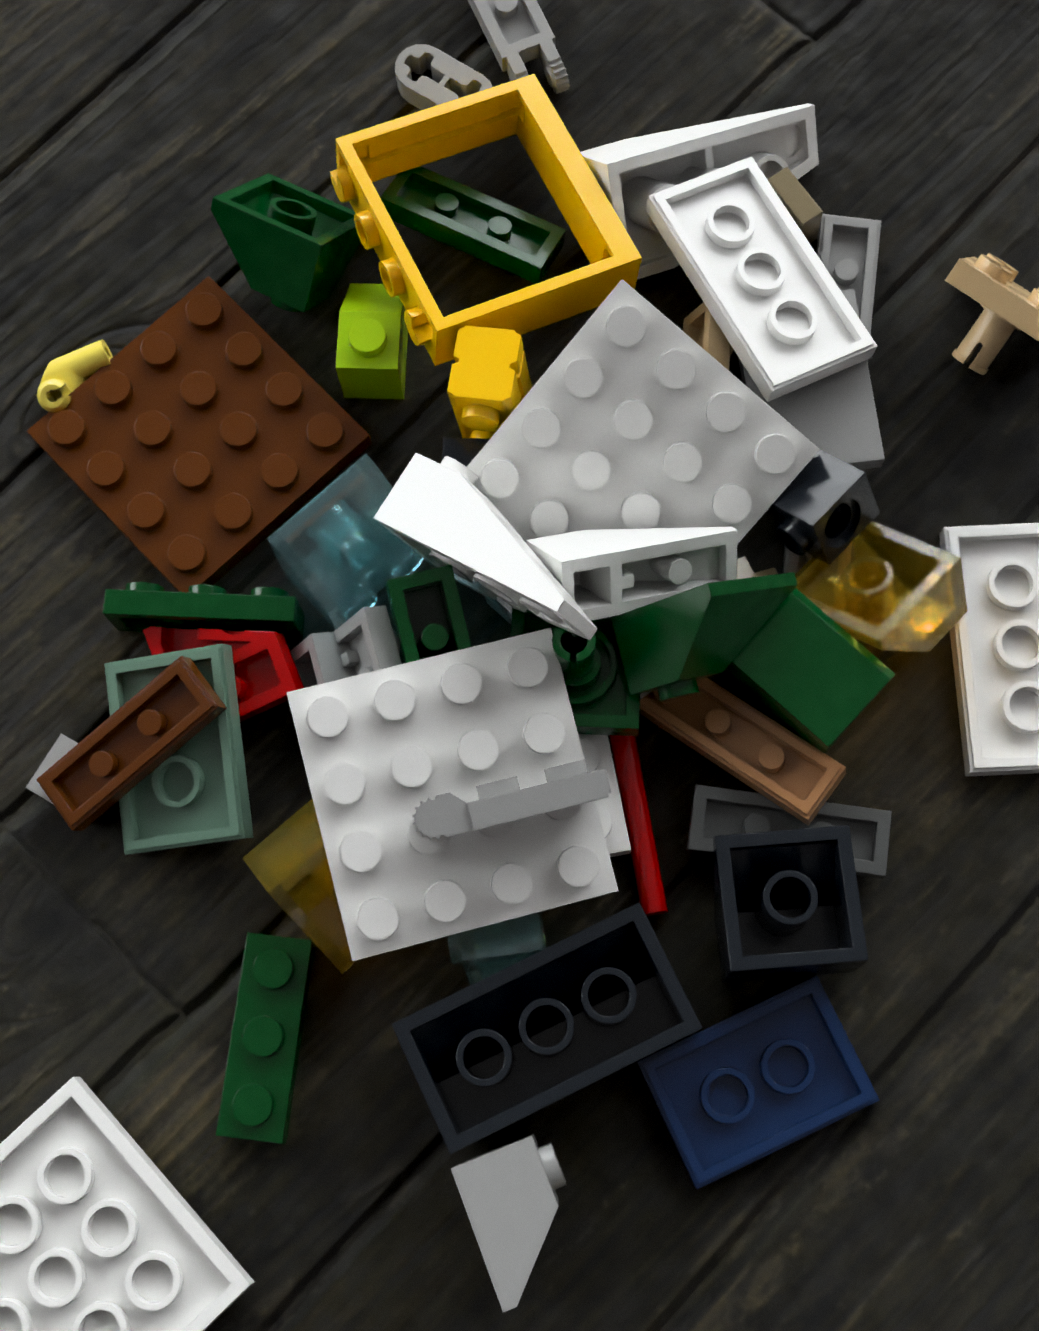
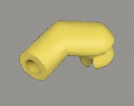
(69, 372)

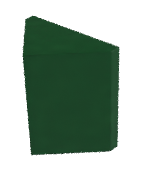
(807, 673)

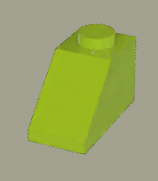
(371, 343)

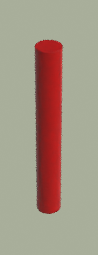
(638, 825)

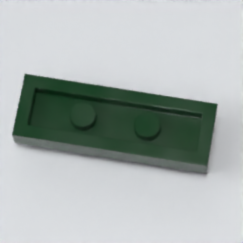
(474, 222)
(203, 607)
(266, 1038)

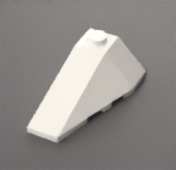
(654, 162)
(453, 523)

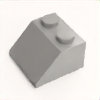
(511, 1209)

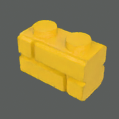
(486, 379)

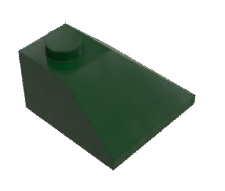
(287, 240)
(695, 632)

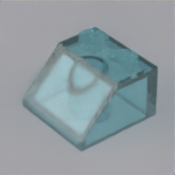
(338, 548)

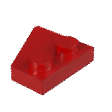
(260, 660)

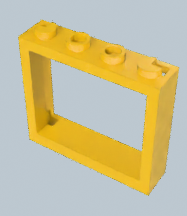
(458, 126)

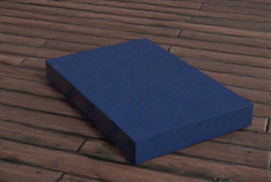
(757, 1082)

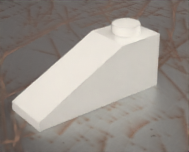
(631, 568)

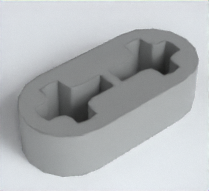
(449, 77)

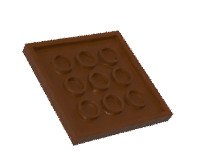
(200, 438)

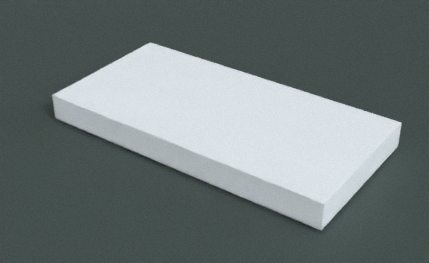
(760, 278)
(997, 647)

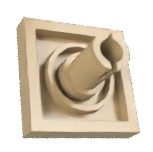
(1004, 304)

